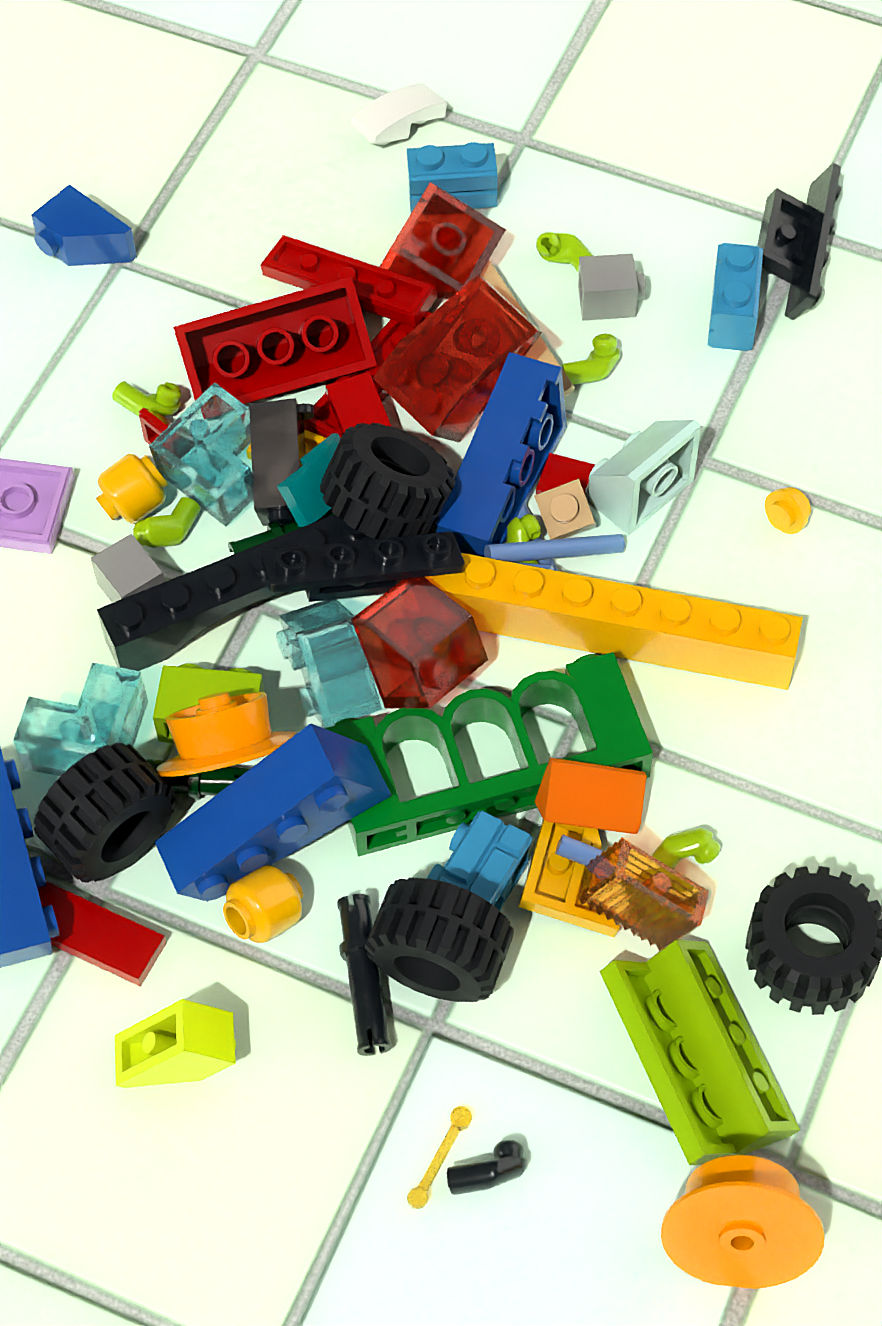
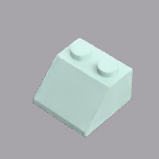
(645, 473)

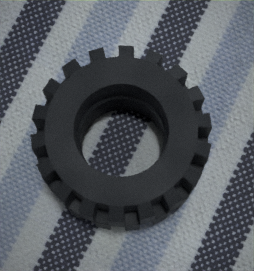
(386, 482)
(104, 812)
(818, 901)
(439, 940)

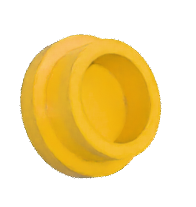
(787, 509)

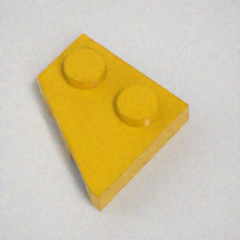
(556, 882)

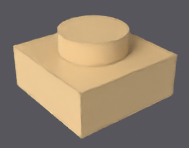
(565, 510)

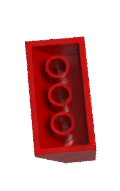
(278, 343)

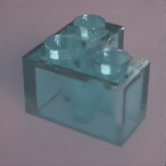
(202, 452)
(332, 662)
(60, 734)

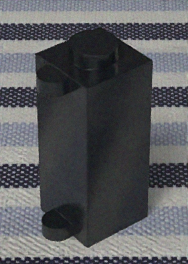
(276, 447)

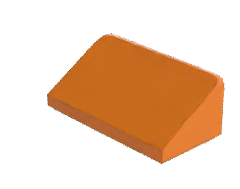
(592, 796)

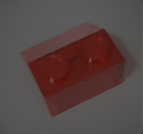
(443, 243)
(418, 644)

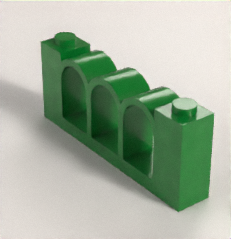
(588, 690)

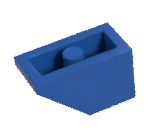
(81, 231)

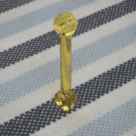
(460, 1120)

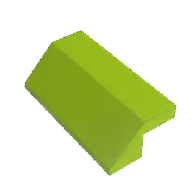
(699, 1052)

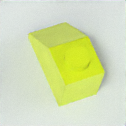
(175, 1046)

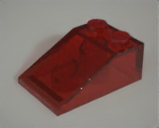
(454, 359)

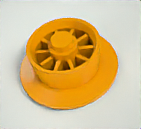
(221, 733)
(742, 1225)

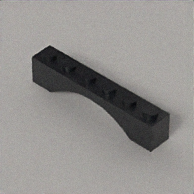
(166, 616)

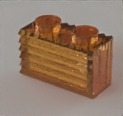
(643, 894)

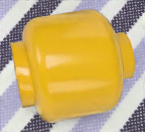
(131, 488)
(263, 904)

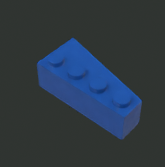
(505, 454)
(272, 811)
(23, 920)

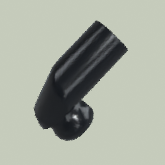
(489, 1173)

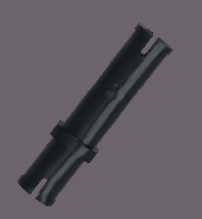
(363, 976)

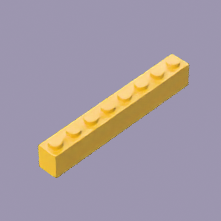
(626, 620)

